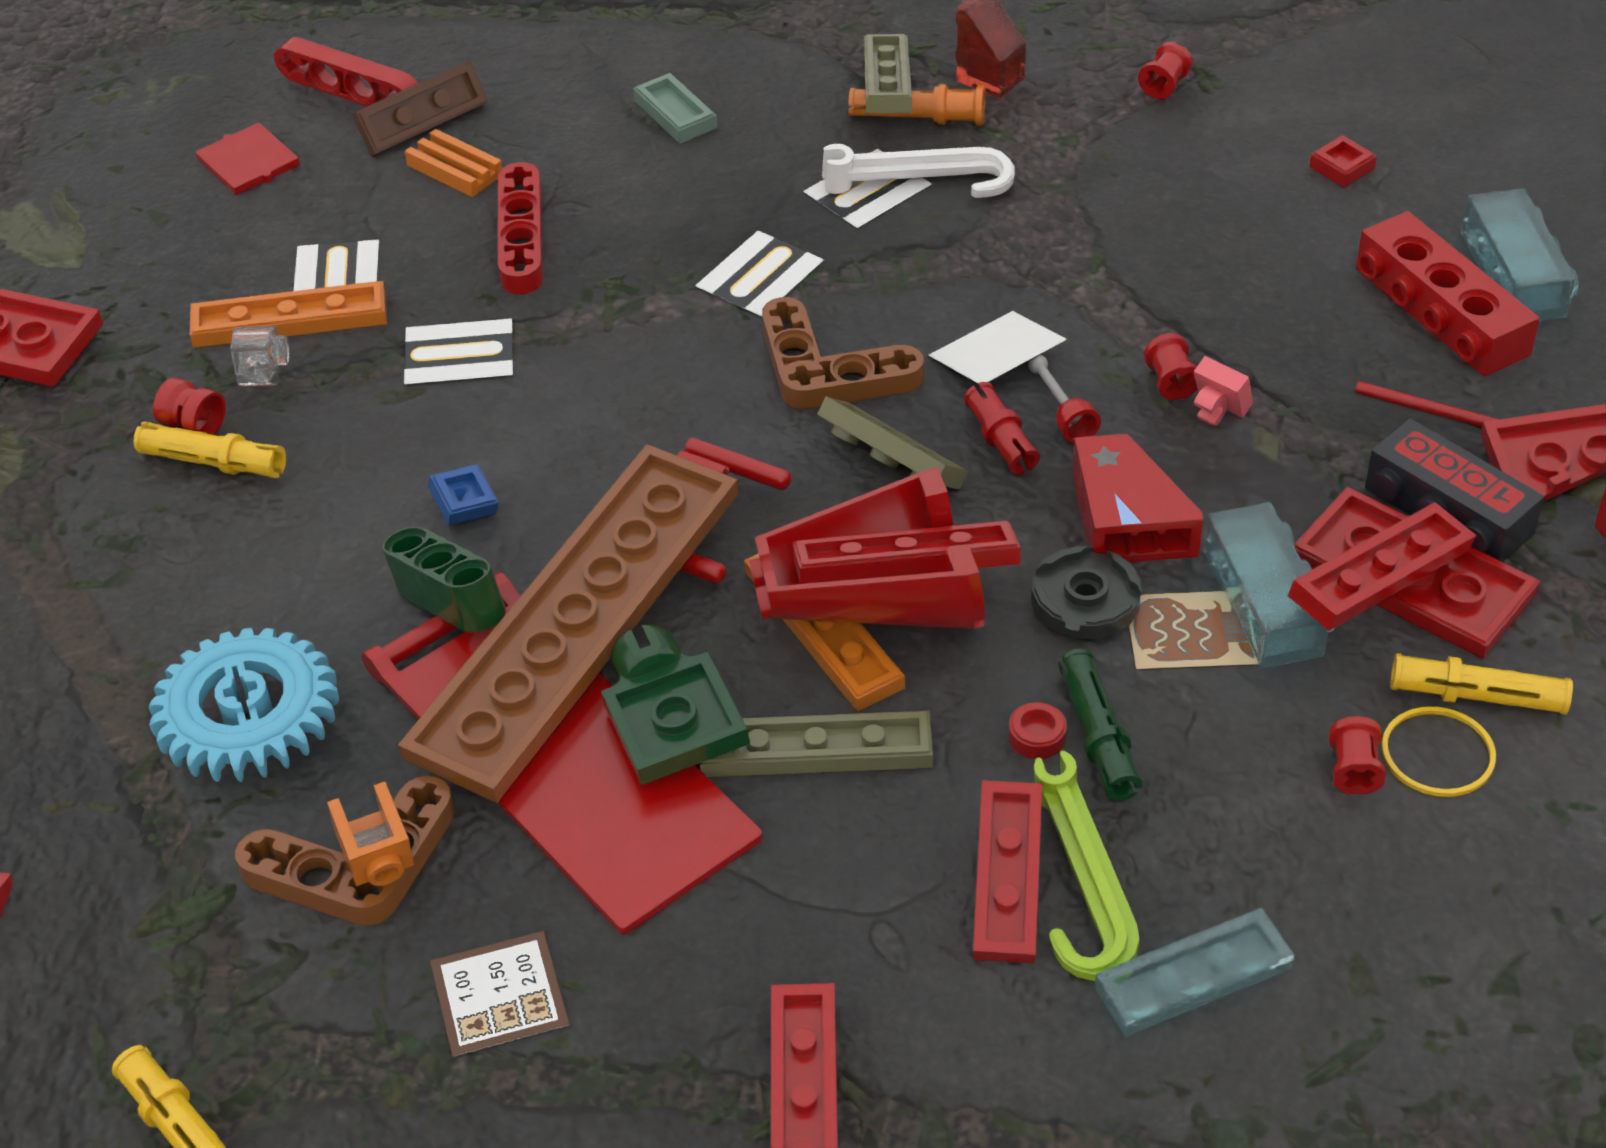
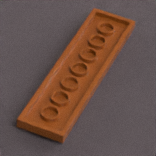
(568, 623)

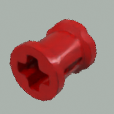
(1160, 76)
(1170, 361)
(1357, 755)

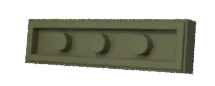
(887, 74)
(829, 744)

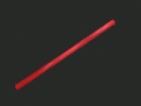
(1422, 404)

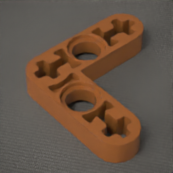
(814, 370)
(339, 893)

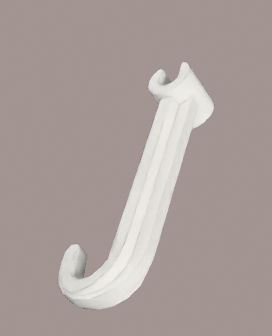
(844, 166)

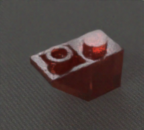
(988, 47)

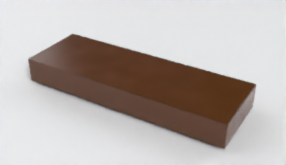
(419, 107)

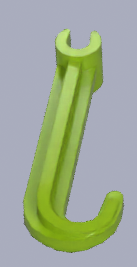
(1093, 873)

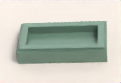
(675, 108)

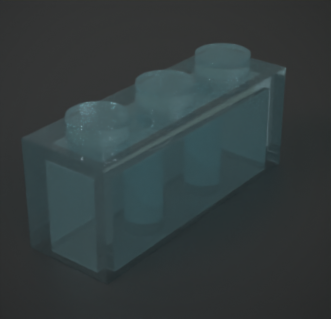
(1519, 252)
(1256, 569)

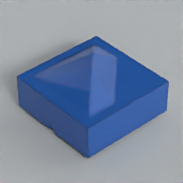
(462, 494)

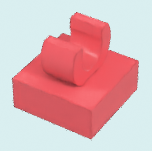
(1220, 391)

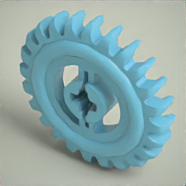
(185, 730)

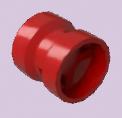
(184, 406)

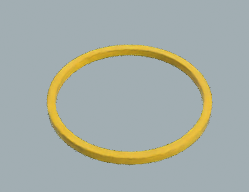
(1431, 790)

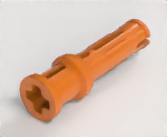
(940, 104)

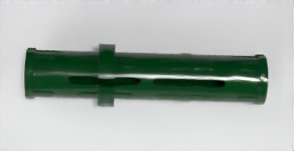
(1106, 741)

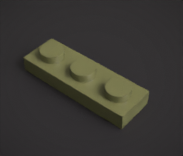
(888, 443)

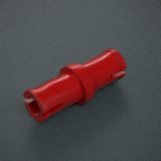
(1001, 428)

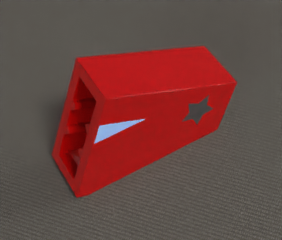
(1132, 503)

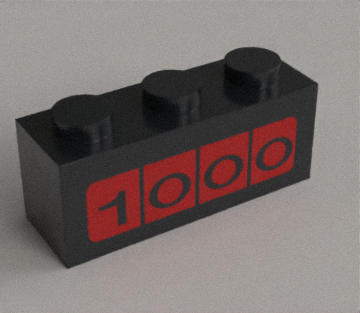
(1423, 468)

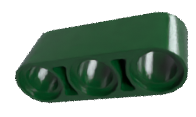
(444, 579)

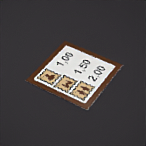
(498, 993)

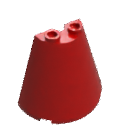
(923, 600)

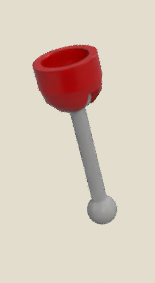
(1075, 415)

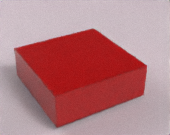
(1343, 161)

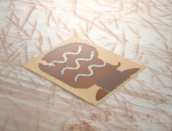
(1188, 632)

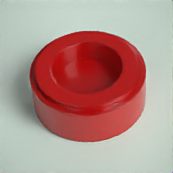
(1037, 730)

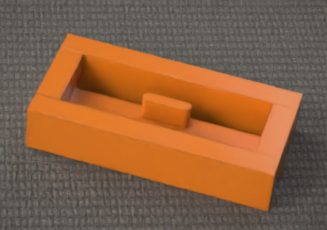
(459, 158)

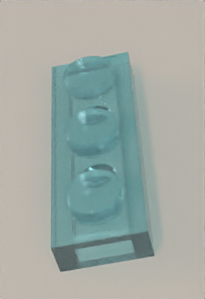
(1193, 971)

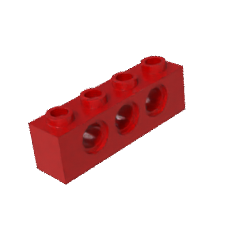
(1447, 293)

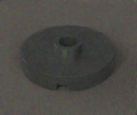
(1086, 592)

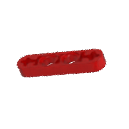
(306, 61)
(520, 226)

